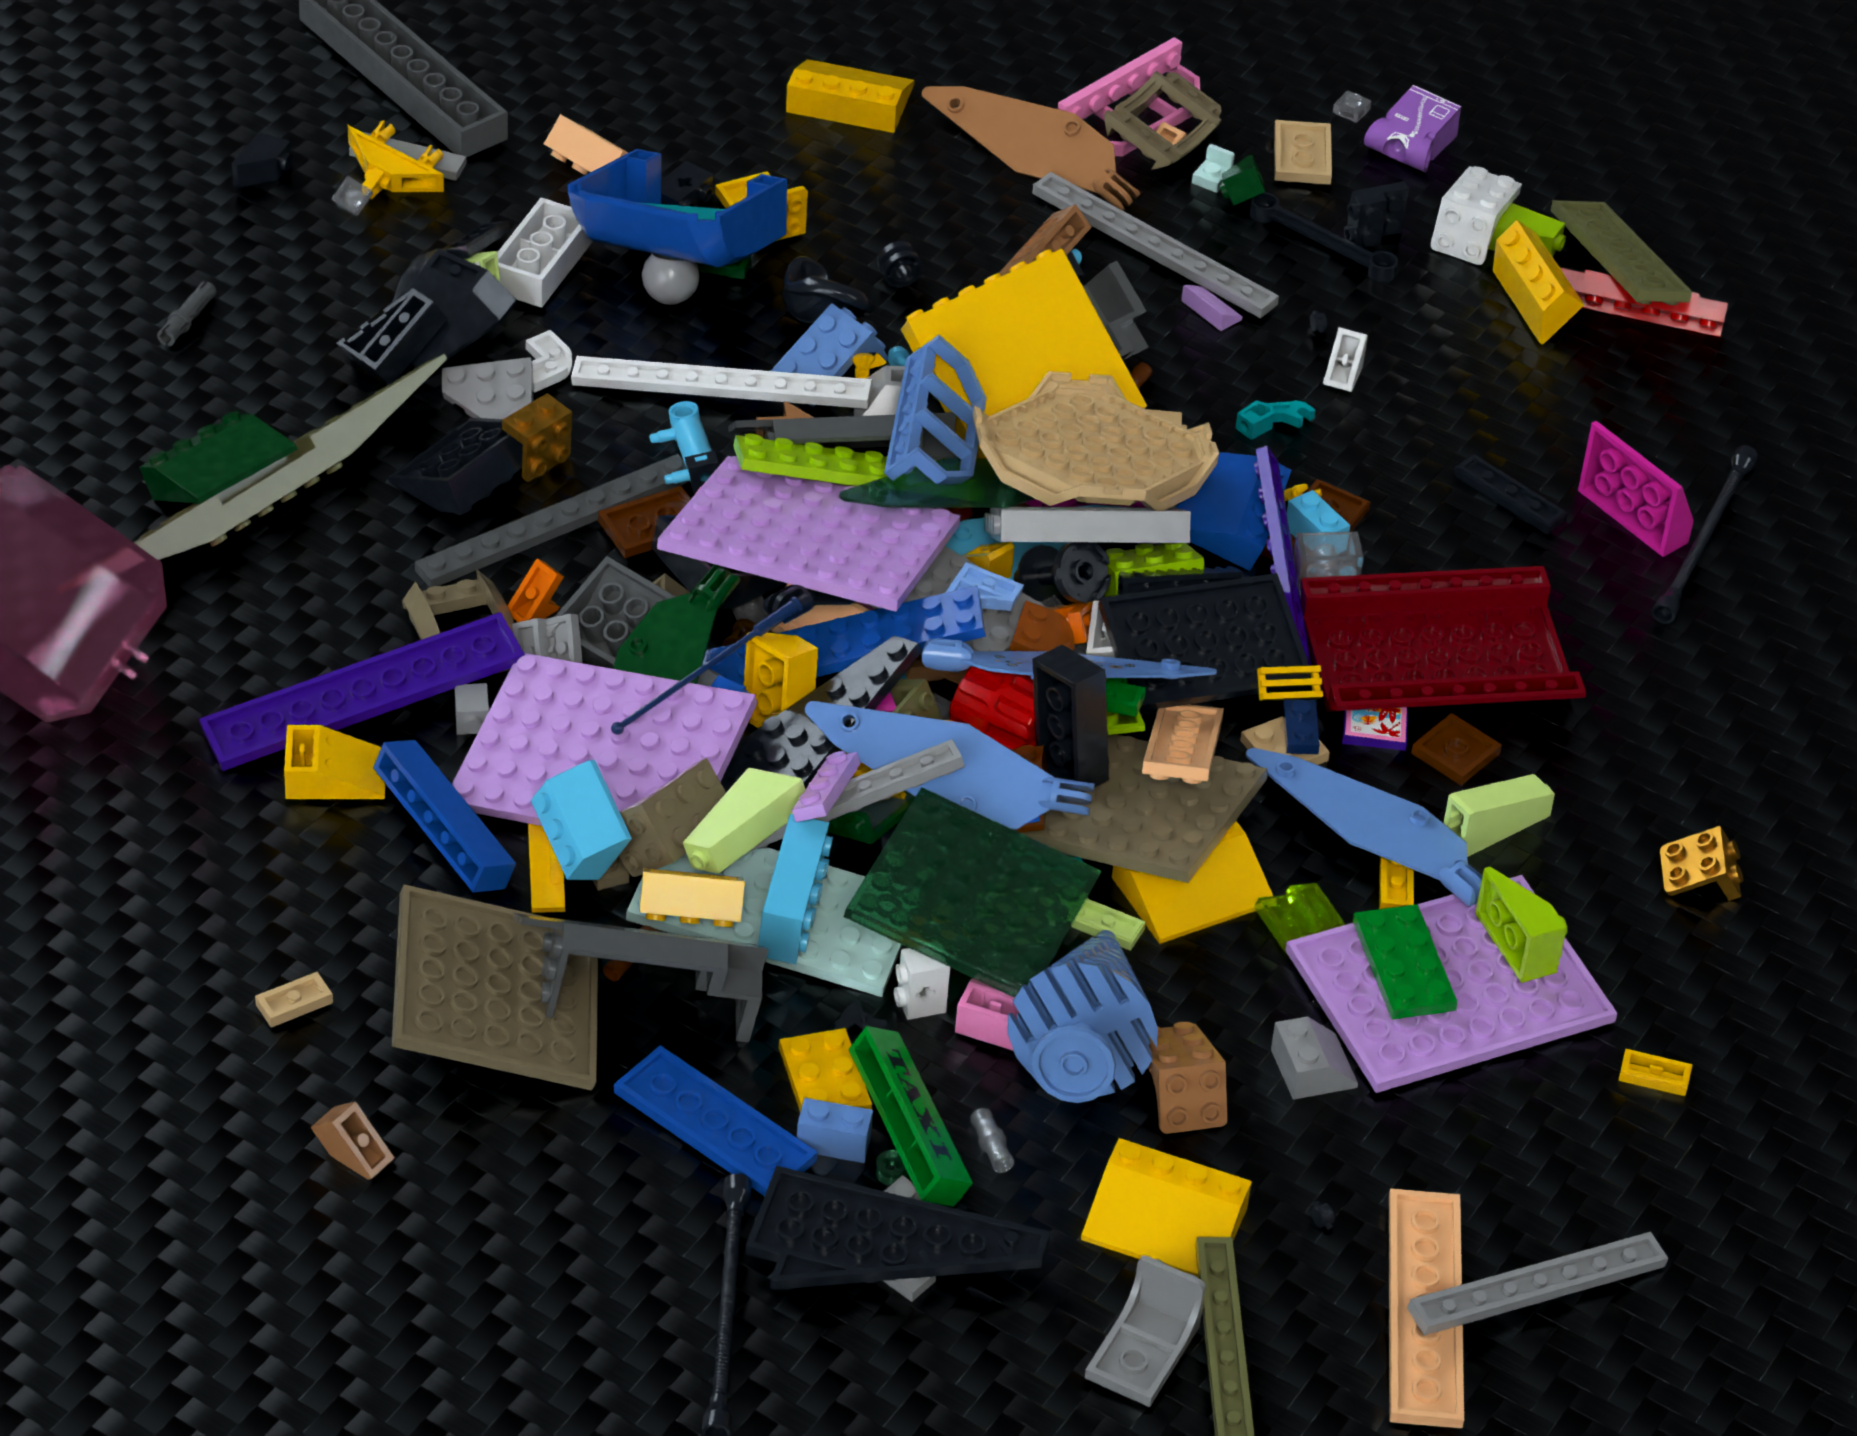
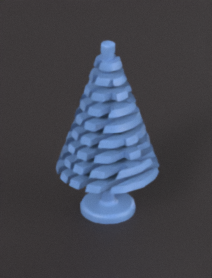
(1084, 1023)

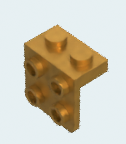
(545, 433)
(1701, 861)

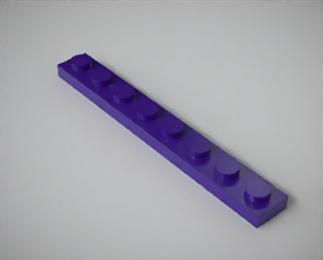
(1280, 542)

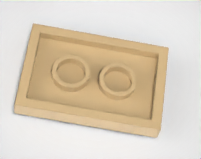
(1302, 152)

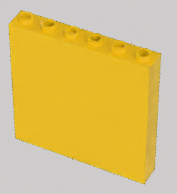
(1020, 331)

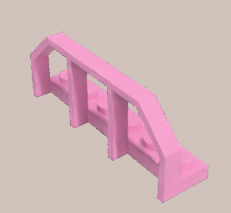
(1129, 79)

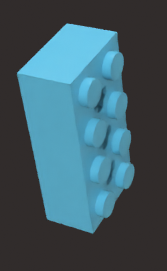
(795, 889)

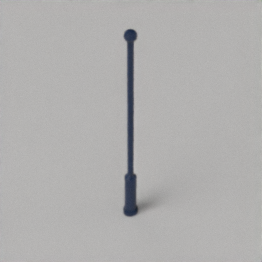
(758, 630)

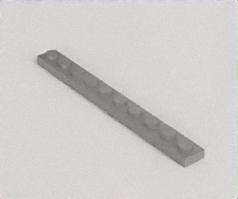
(1158, 245)

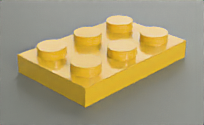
(824, 1069)

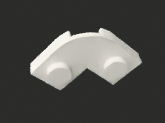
(551, 360)

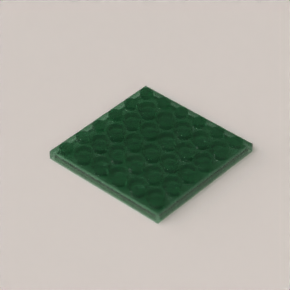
(972, 893)

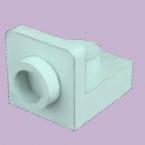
(1210, 171)

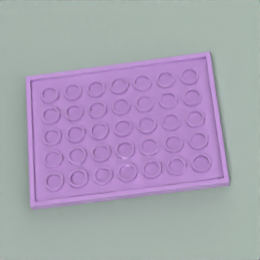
(808, 535)
(562, 715)
(1492, 1010)

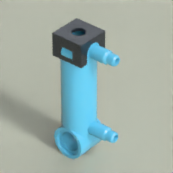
(692, 443)

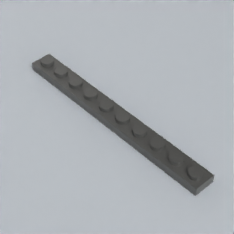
(545, 523)

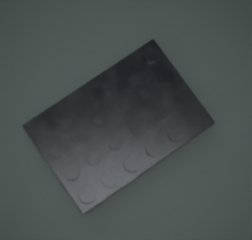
(1209, 625)

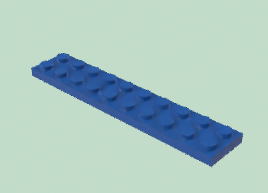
(847, 639)

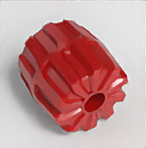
(997, 706)

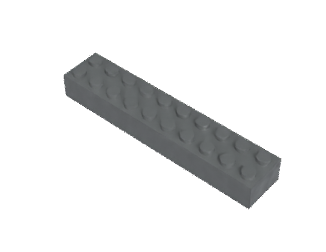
(409, 72)

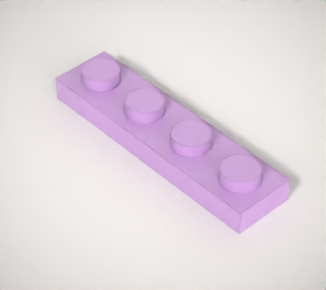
(826, 786)

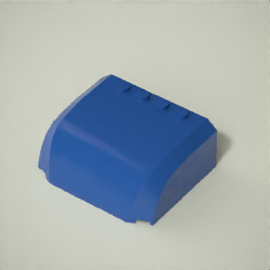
(610, 214)

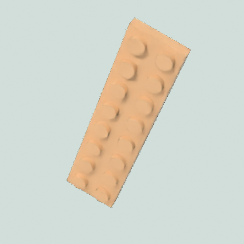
(1424, 1259)

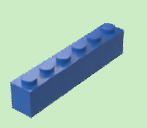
(444, 816)

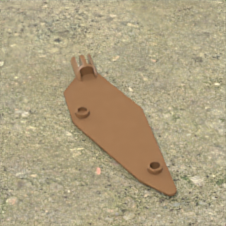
(1036, 139)

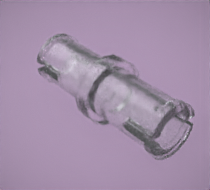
(992, 1140)

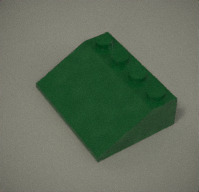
(214, 459)

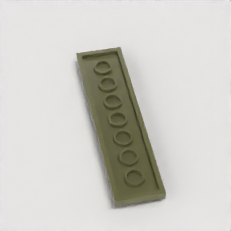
(1621, 252)

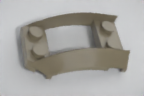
(1153, 145)
(450, 598)

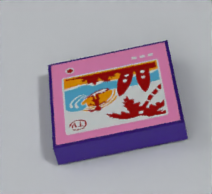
(1376, 728)

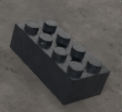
(1071, 715)

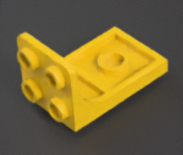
(736, 190)

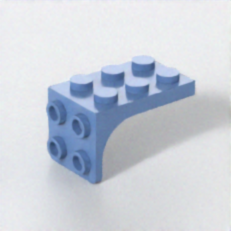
(831, 345)

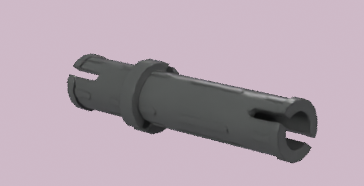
(181, 319)

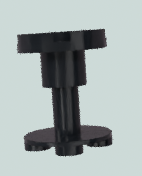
(1073, 572)

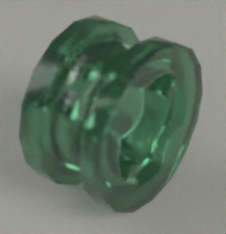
(886, 1159)

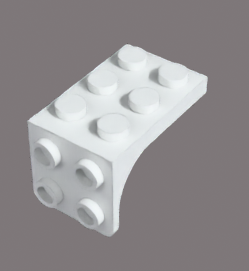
(1472, 213)

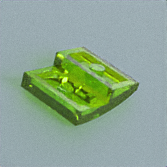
(1298, 913)

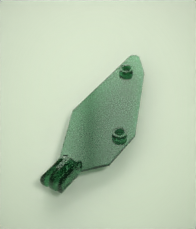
(919, 491)

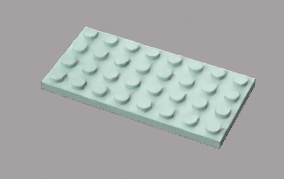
(836, 946)

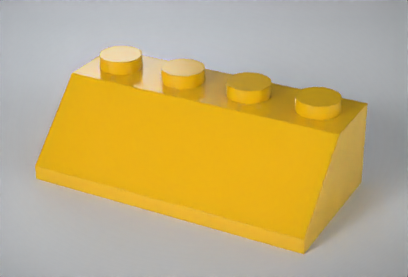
(1534, 281)

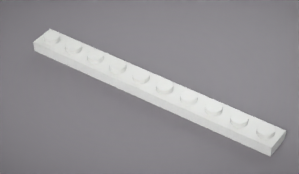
(722, 382)

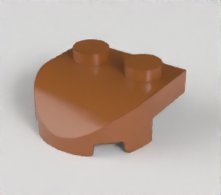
(1041, 630)

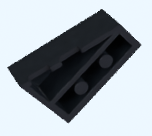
(395, 337)

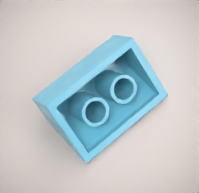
(581, 821)

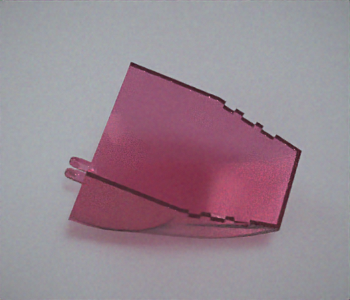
(69, 599)

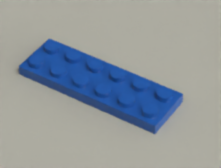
(712, 1119)

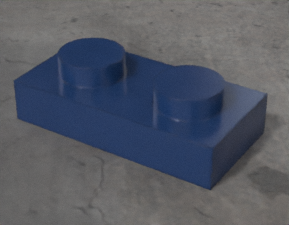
(1300, 726)

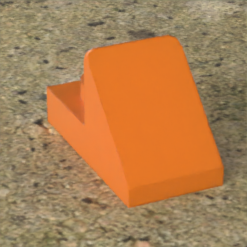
(535, 593)
(1079, 618)

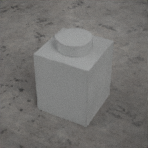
(470, 707)

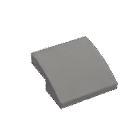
(550, 637)

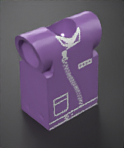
(1415, 128)

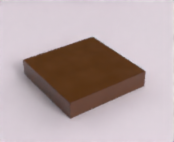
(1456, 749)

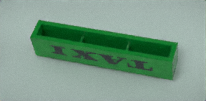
(910, 1116)

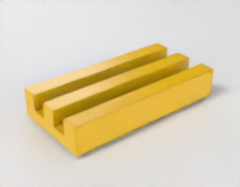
(1315, 681)
(1655, 1075)

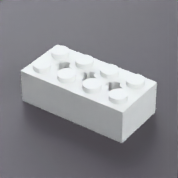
(541, 252)

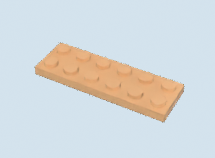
(1183, 743)

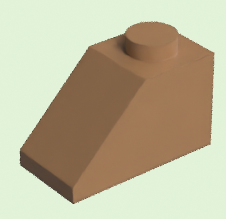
(352, 1140)

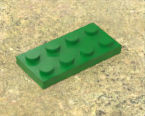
(1404, 962)

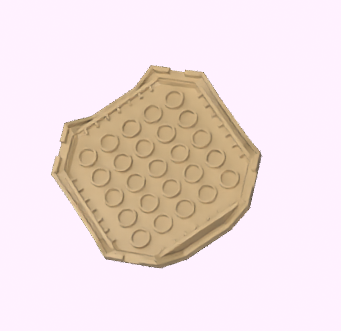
(1094, 446)

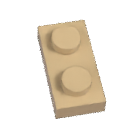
(294, 999)

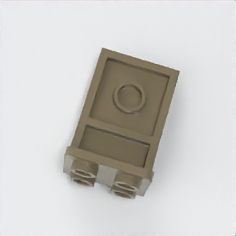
(668, 817)

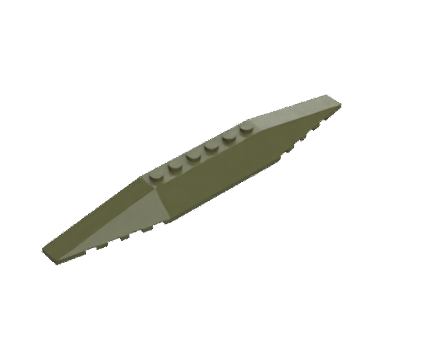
(317, 452)

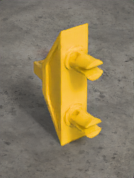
(392, 169)

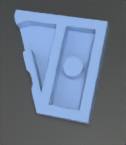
(994, 590)

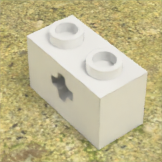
(921, 985)

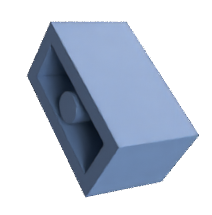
(835, 1129)

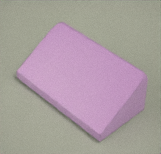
(1209, 307)

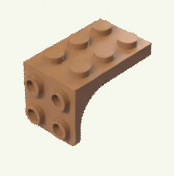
(1188, 1080)

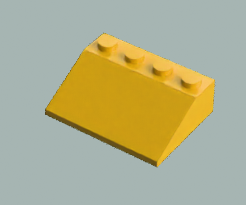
(847, 95)
(1218, 892)
(1162, 1204)

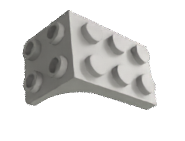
(1150, 1332)

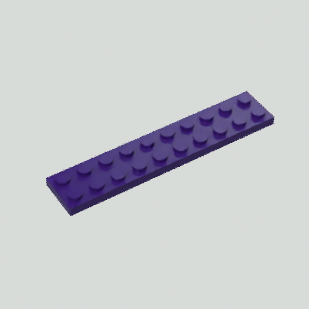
(363, 689)

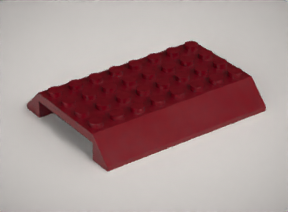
(1435, 639)

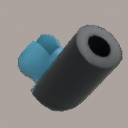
(1075, 258)

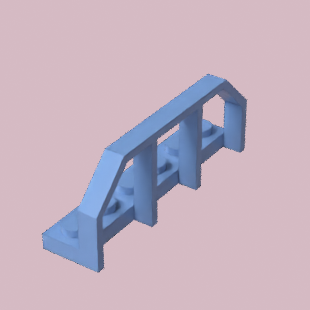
(913, 415)

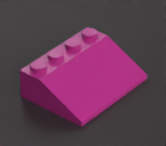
(1635, 492)

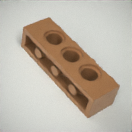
(1059, 231)

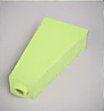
(1497, 810)
(742, 819)

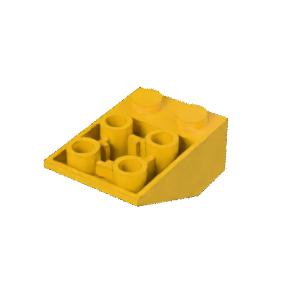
(329, 765)

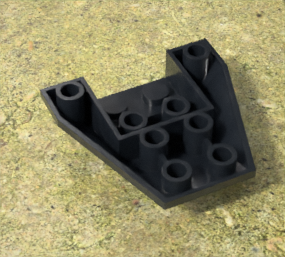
(465, 295)

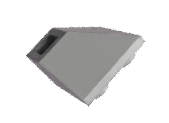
(884, 393)

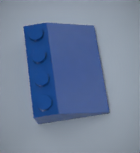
(1229, 510)

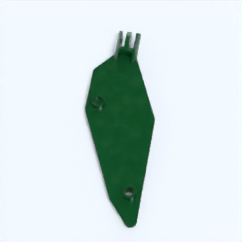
(677, 630)

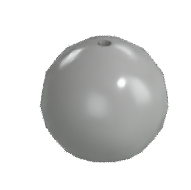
(670, 279)

